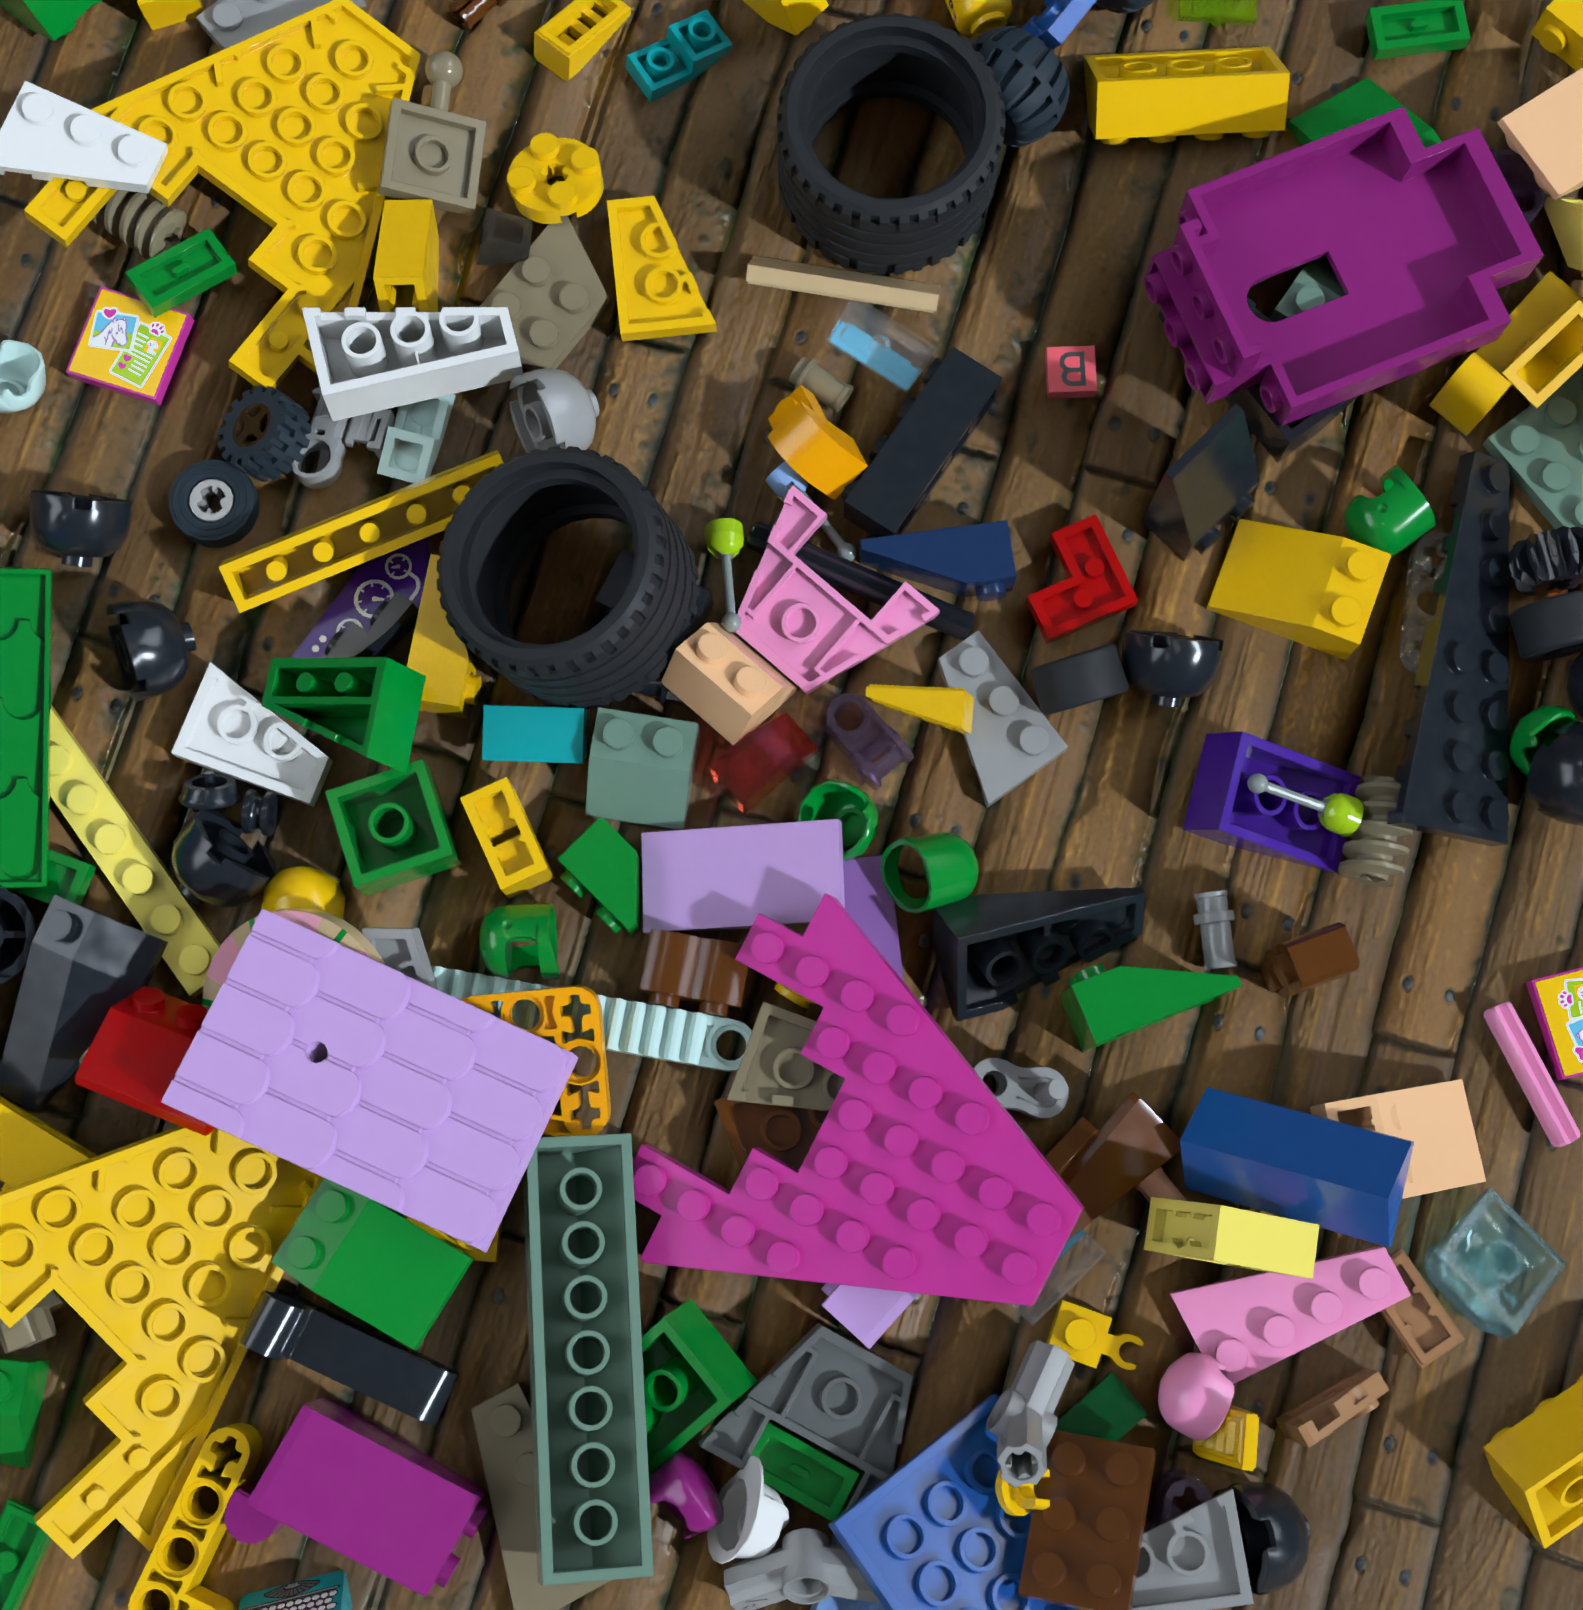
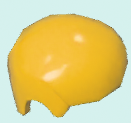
(304, 889)

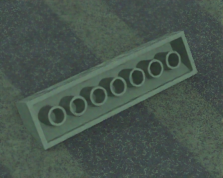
(586, 1362)

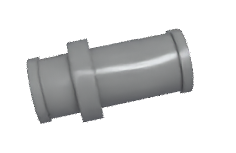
(1215, 929)

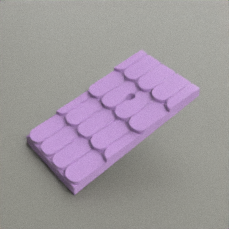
(417, 1091)

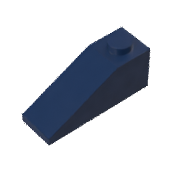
(954, 559)

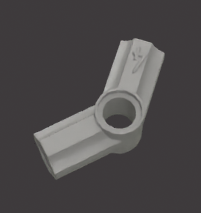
(1025, 1414)
(801, 1571)

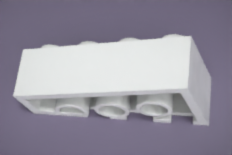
(408, 356)

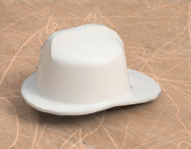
(751, 1516)

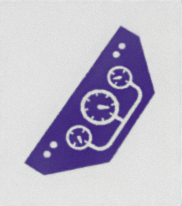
(371, 584)

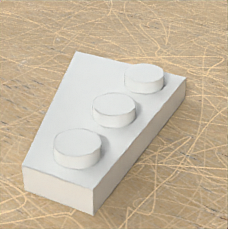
(68, 141)
(243, 740)

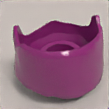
(687, 1494)

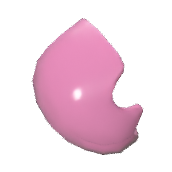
(1195, 1395)

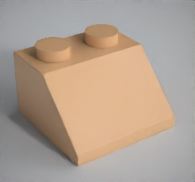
(726, 681)

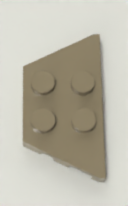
(551, 297)

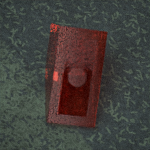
(762, 761)

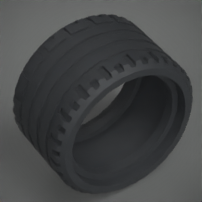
(906, 61)
(502, 525)

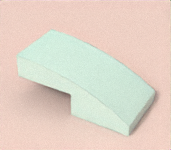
(415, 439)

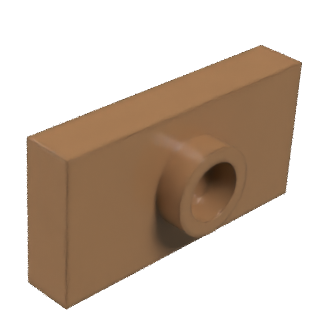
(1420, 1319)

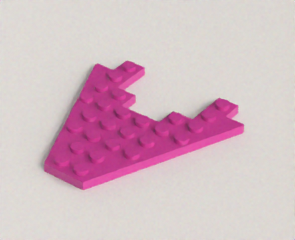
(912, 1171)

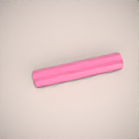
(1532, 1074)

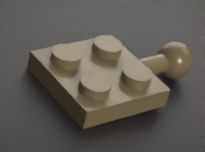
(431, 149)

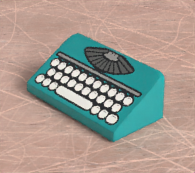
(314, 1593)

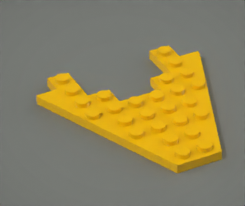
(291, 135)
(165, 1265)

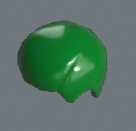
(1537, 729)
(849, 805)

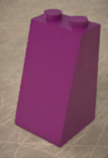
(369, 1496)

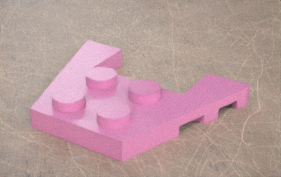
(803, 620)

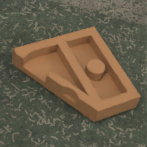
(1333, 1407)

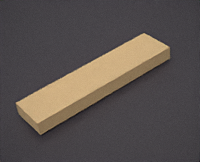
(843, 284)

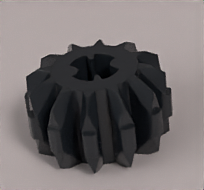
(1548, 561)

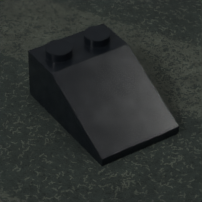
(1205, 488)

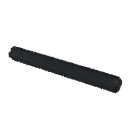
(865, 582)

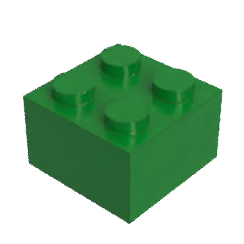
(393, 828)

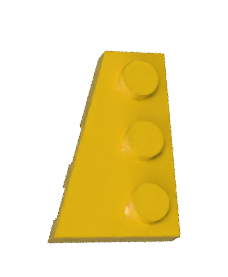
(651, 278)

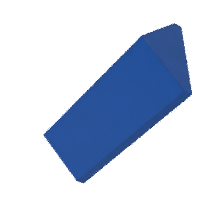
(1296, 1165)

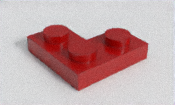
(1094, 583)

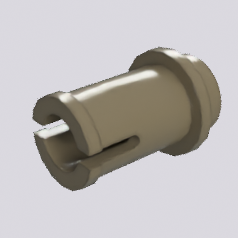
(821, 383)

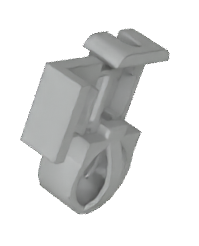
(357, 429)

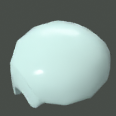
(20, 376)

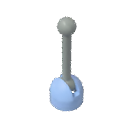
(782, 480)

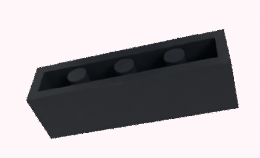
(922, 444)

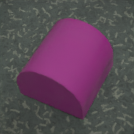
(245, 1522)

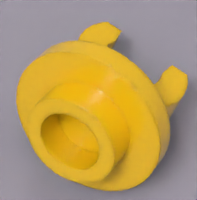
(1019, 1500)

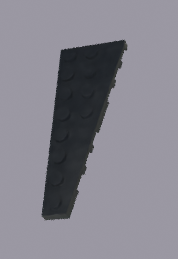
(1459, 733)

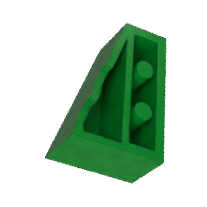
(352, 701)

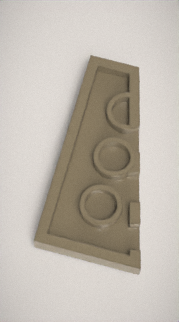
(776, 1071)
(506, 1452)

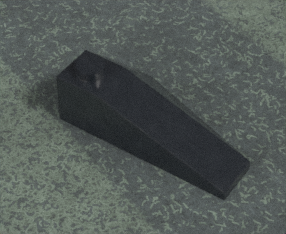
(1010, 941)
(71, 979)

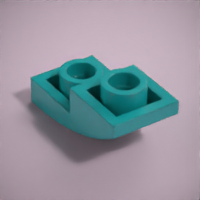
(680, 57)

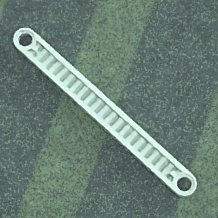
(628, 1025)

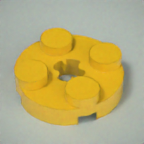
(550, 158)

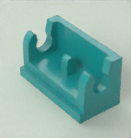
(535, 734)

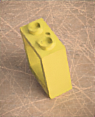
(1231, 1237)

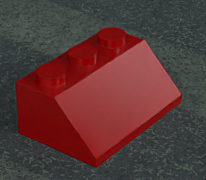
(141, 1051)

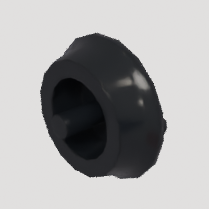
(209, 792)

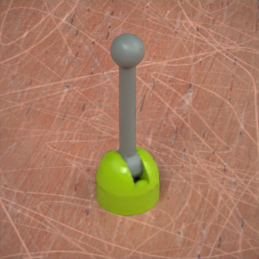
(724, 541)
(1336, 812)

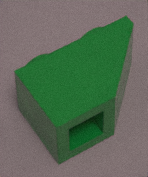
(607, 870)

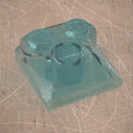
(1493, 1266)

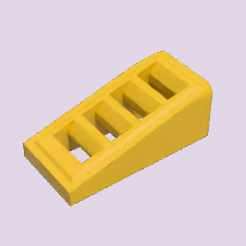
(567, 56)
(938, 705)
(1233, 1442)

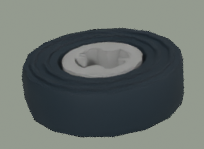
(189, 501)

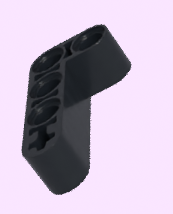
(349, 1353)

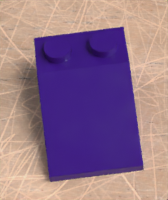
(1262, 822)

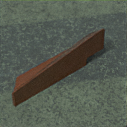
(1111, 1161)

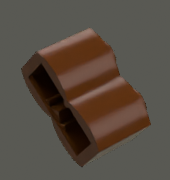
(1310, 960)
(693, 971)

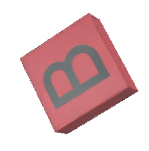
(1070, 372)

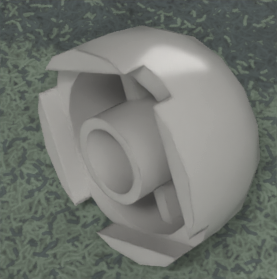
(553, 410)

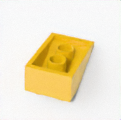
(1300, 585)

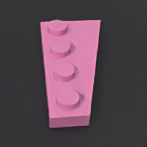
(1274, 1315)

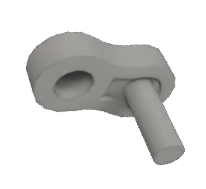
(1031, 1091)

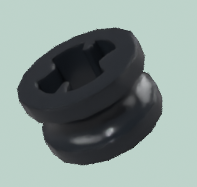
(259, 812)

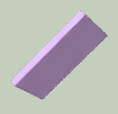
(734, 872)

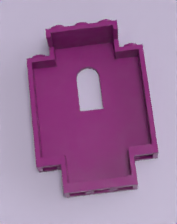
(1407, 232)

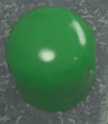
(1392, 518)
(947, 865)
(525, 924)

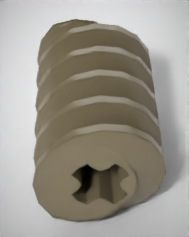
(142, 222)
(1374, 840)

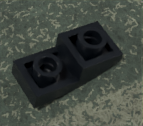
(388, 627)

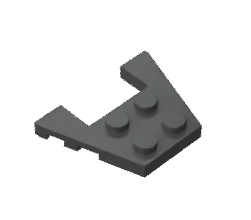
(829, 1396)

